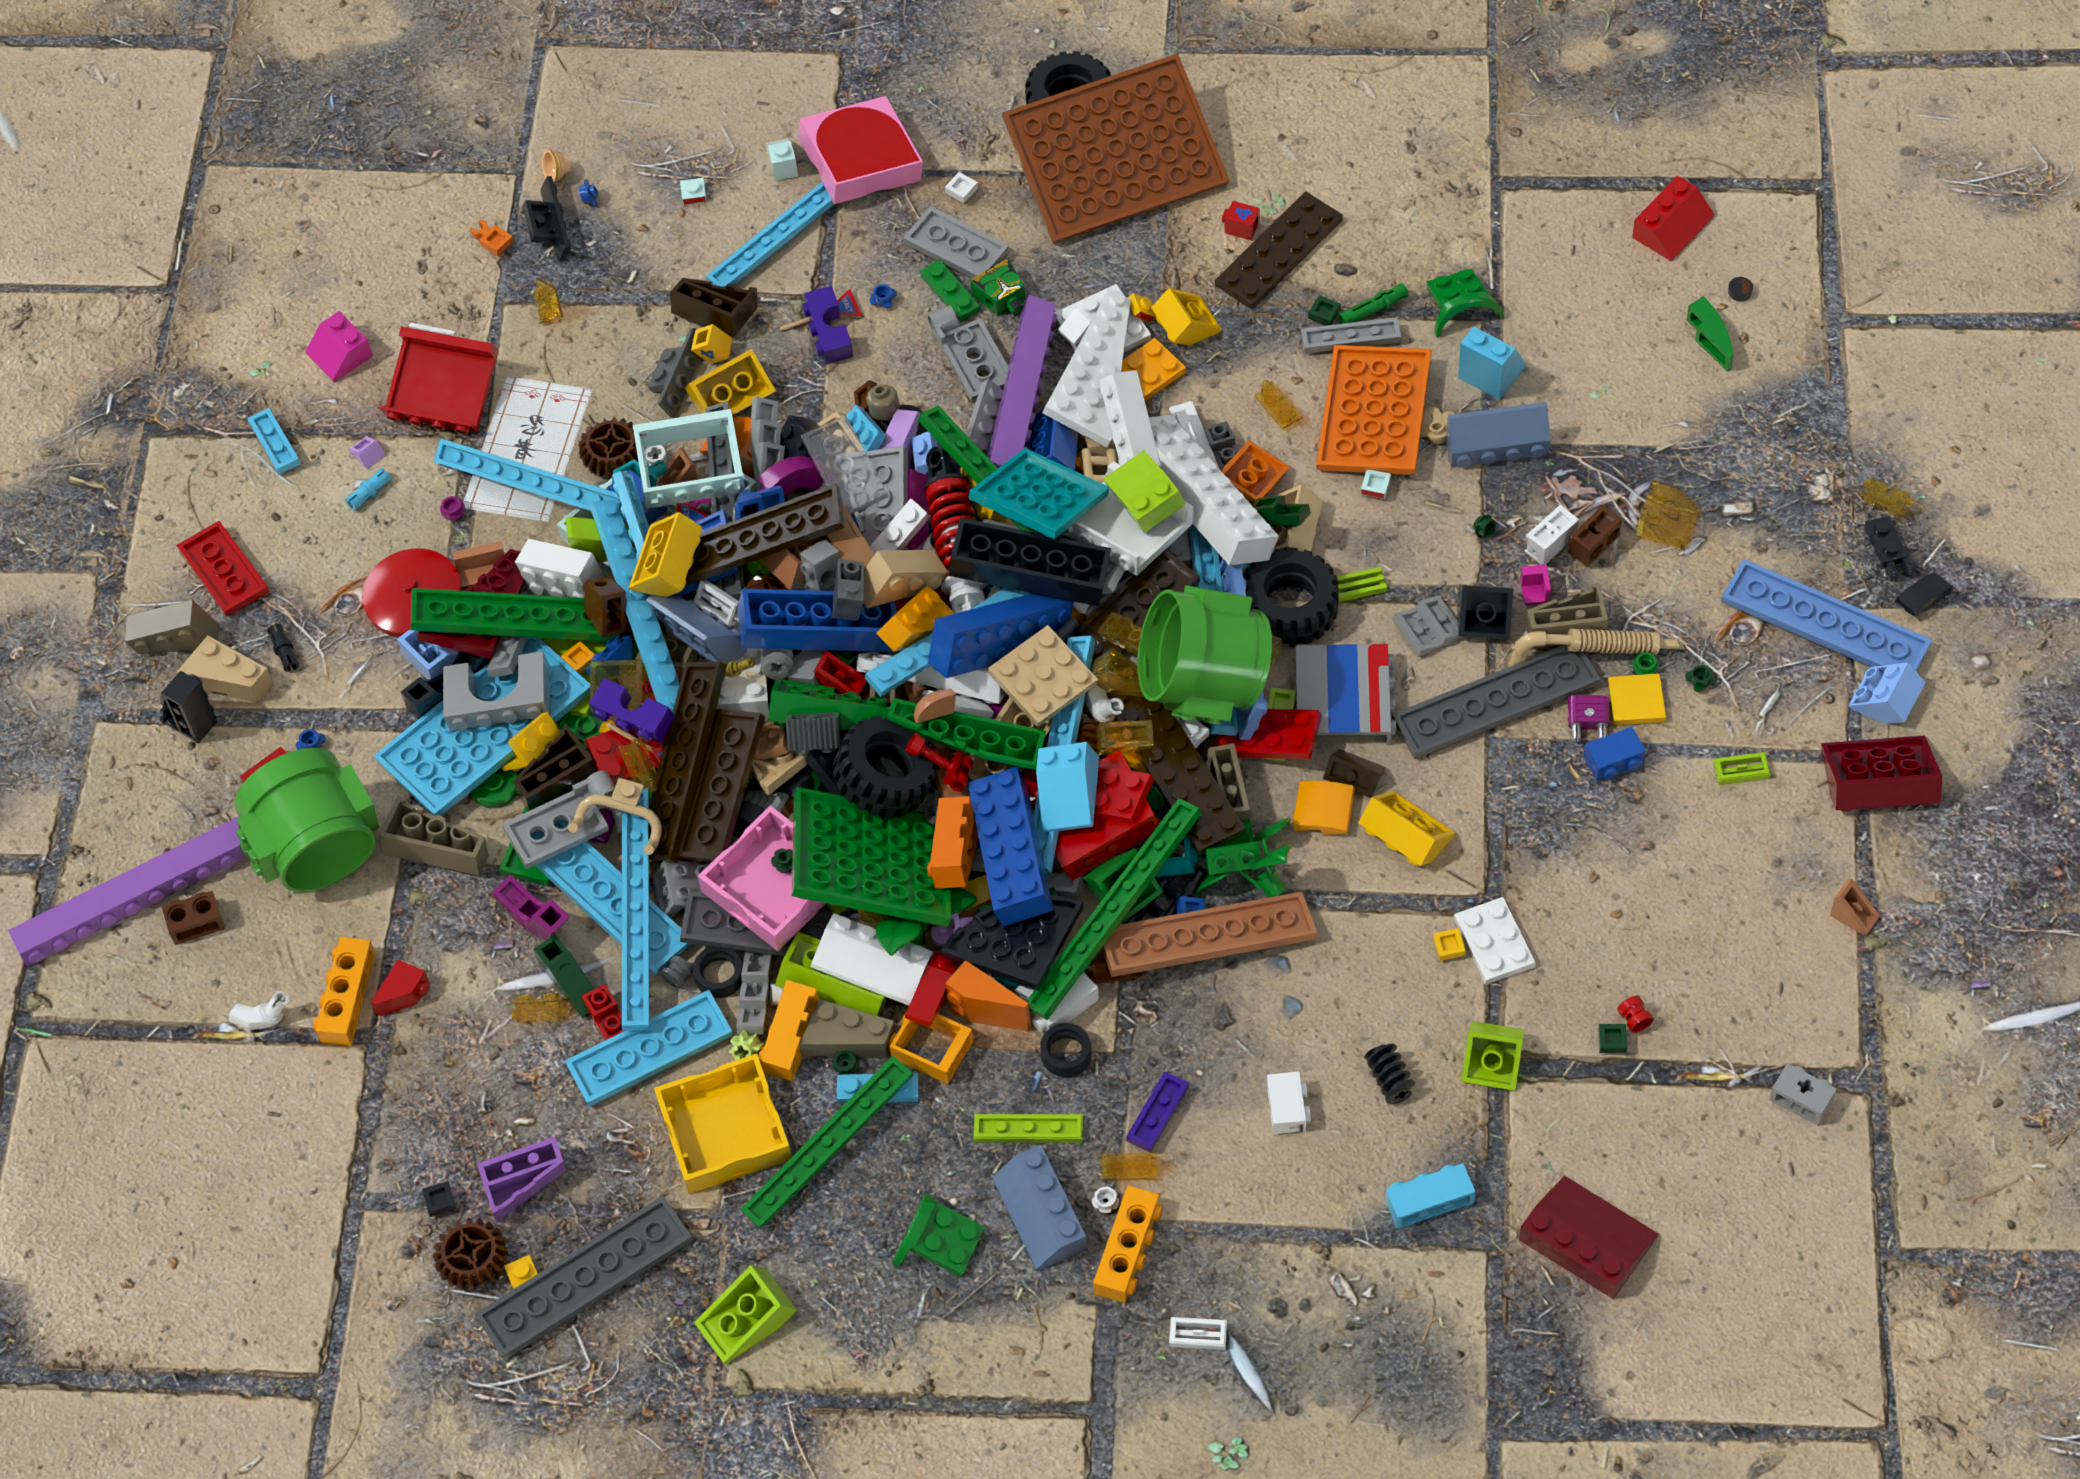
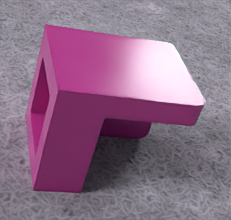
(1535, 585)

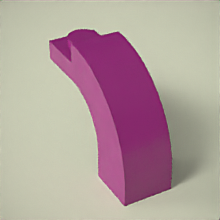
(792, 474)
(529, 912)

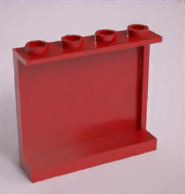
(440, 380)
(1089, 847)

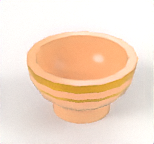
(555, 165)

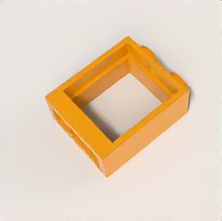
(949, 1064)

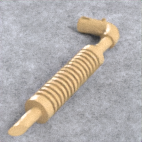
(1594, 641)

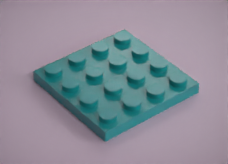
(1039, 493)

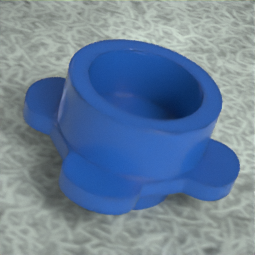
(588, 193)
(883, 291)
(308, 736)

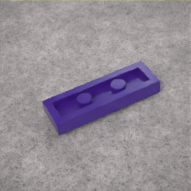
(1157, 1111)

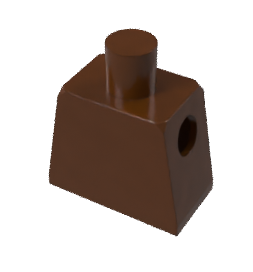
(605, 606)

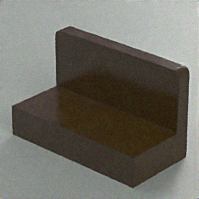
(1353, 771)

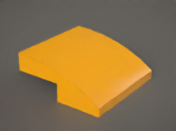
(1323, 807)

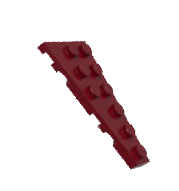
(501, 579)

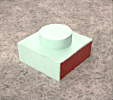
(693, 191)
(1375, 484)

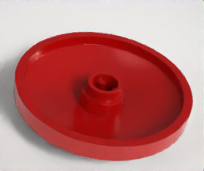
(390, 585)

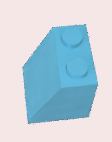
(1488, 363)

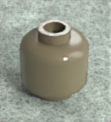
(882, 402)

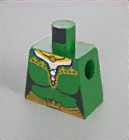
(999, 289)

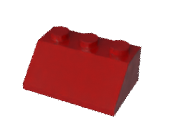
(1672, 219)

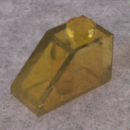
(1117, 674)
(1124, 735)

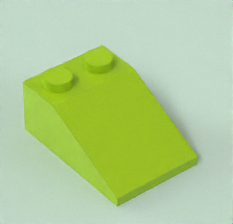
(1145, 491)
(745, 1313)

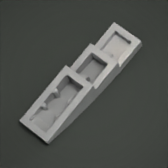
(765, 436)
(754, 992)

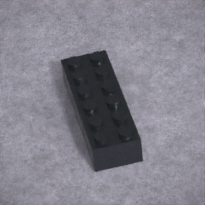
(1029, 562)

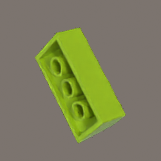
(797, 969)

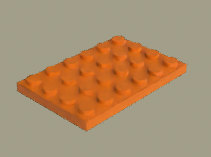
(1374, 409)

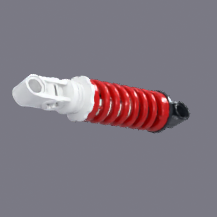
(944, 496)

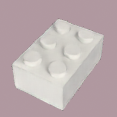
(556, 569)

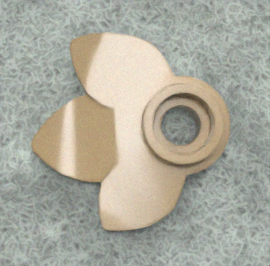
(1435, 424)

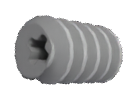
(776, 662)

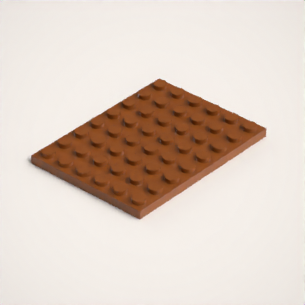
(1115, 148)

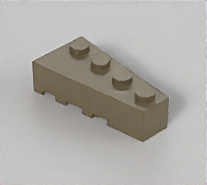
(431, 840)

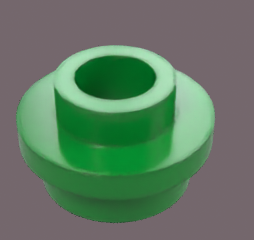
(1645, 659)

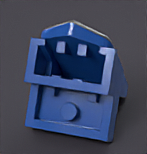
(752, 502)

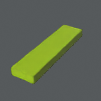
(1028, 1128)

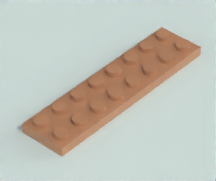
(1209, 934)

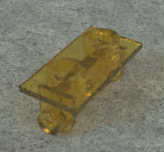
(547, 301)
(1277, 404)
(1894, 502)
(634, 758)
(549, 1006)
(1129, 1166)

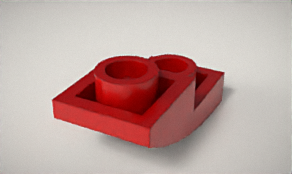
(604, 1011)

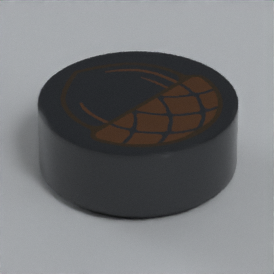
(1740, 289)

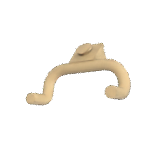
(624, 798)

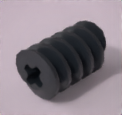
(1390, 1073)

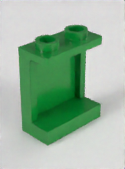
(1233, 855)

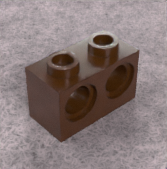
(1595, 536)
(195, 922)

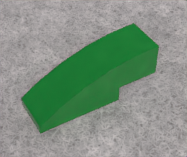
(1711, 332)

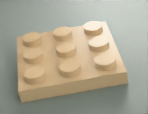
(1042, 676)

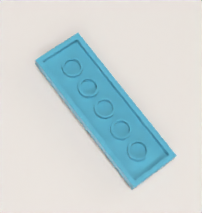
(643, 1053)

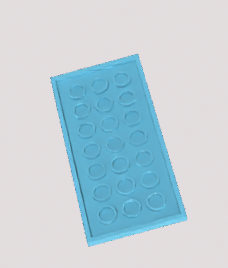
(447, 765)

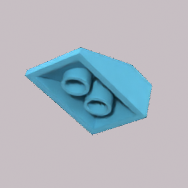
(1067, 786)

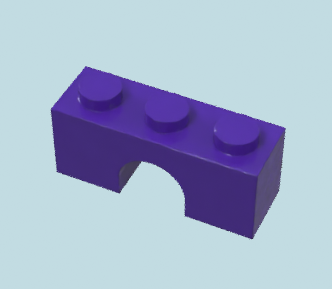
(832, 342)
(648, 721)

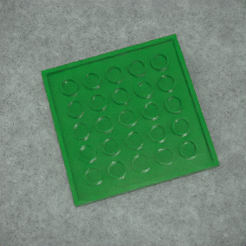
(864, 859)

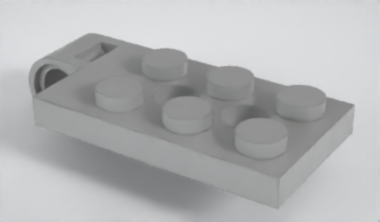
(964, 340)
(562, 808)

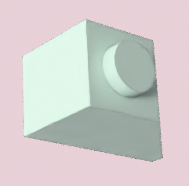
(782, 159)

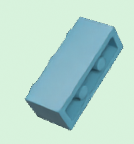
(1429, 1195)

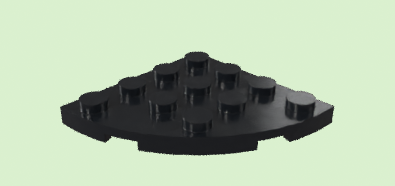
(1019, 950)

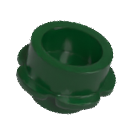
(1484, 526)
(782, 866)
(840, 1058)

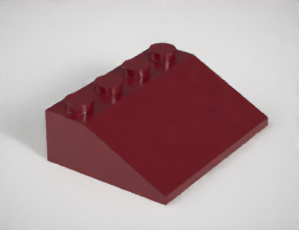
(1881, 773)
(1587, 1236)

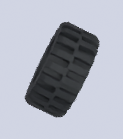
(1062, 74)
(1301, 571)
(872, 789)

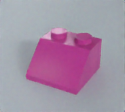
(338, 347)

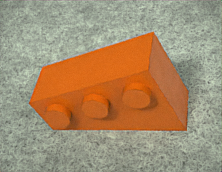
(953, 843)

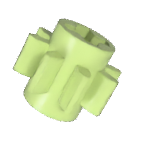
(745, 1045)

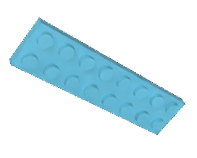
(598, 891)

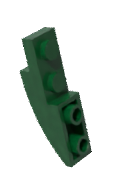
(1277, 512)

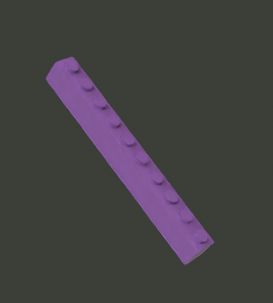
(1023, 380)
(128, 893)

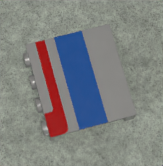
(1347, 687)

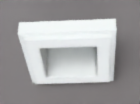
(1074, 327)

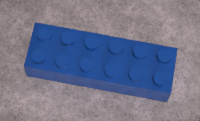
(807, 623)
(990, 632)
(1010, 846)

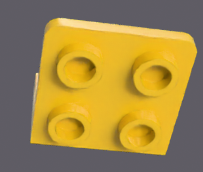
(531, 741)

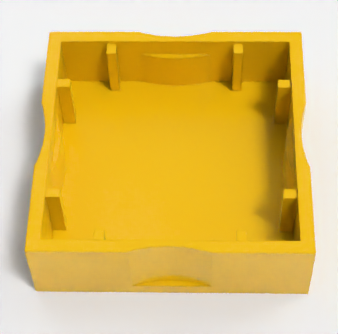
(723, 1124)

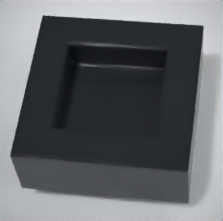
(439, 1198)

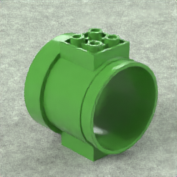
(1204, 653)
(305, 820)

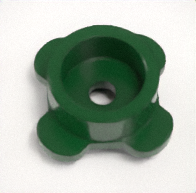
(1700, 671)

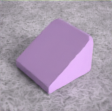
(367, 451)

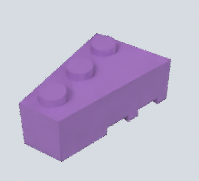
(520, 1175)

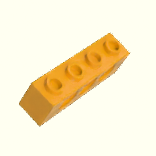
(342, 1028)
(1134, 1204)

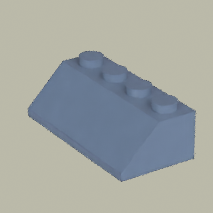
(1498, 435)
(698, 628)
(1039, 1208)

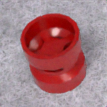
(1635, 1014)

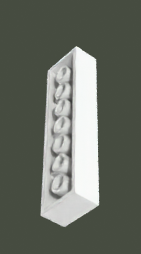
(1219, 508)

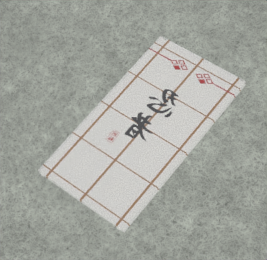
(531, 426)

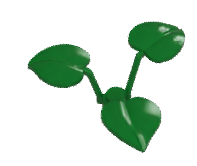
(1268, 878)
(897, 933)

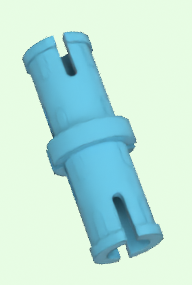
(368, 489)

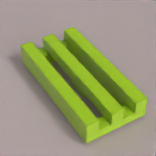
(1358, 580)
(1743, 772)

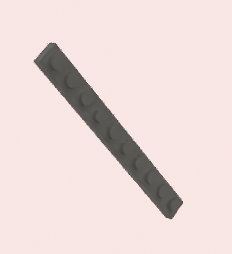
(721, 464)

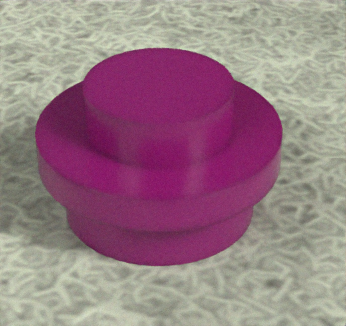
(452, 508)

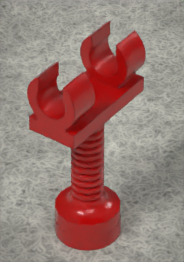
(954, 768)

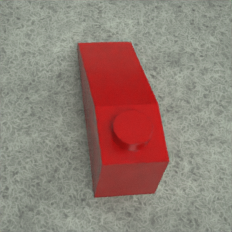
(931, 990)

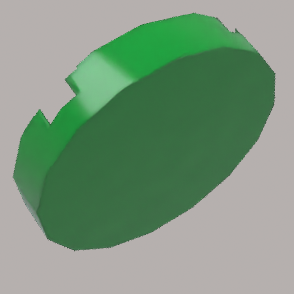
(496, 790)

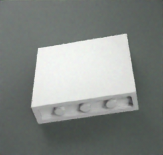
(1114, 528)

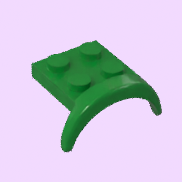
(1457, 293)
(940, 1237)

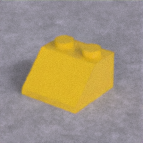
(1185, 317)

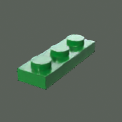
(950, 290)

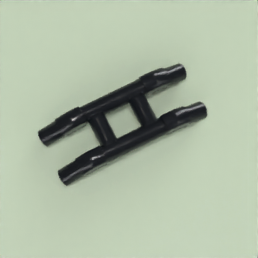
(1164, 882)

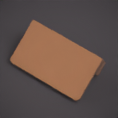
(475, 561)

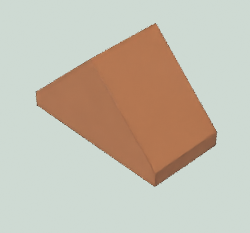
(679, 469)
(1854, 908)

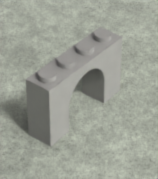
(525, 701)

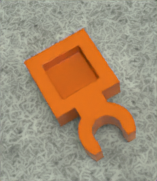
(493, 239)

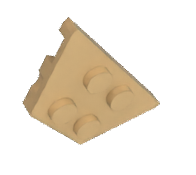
(777, 770)

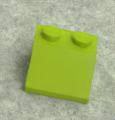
(1493, 1055)

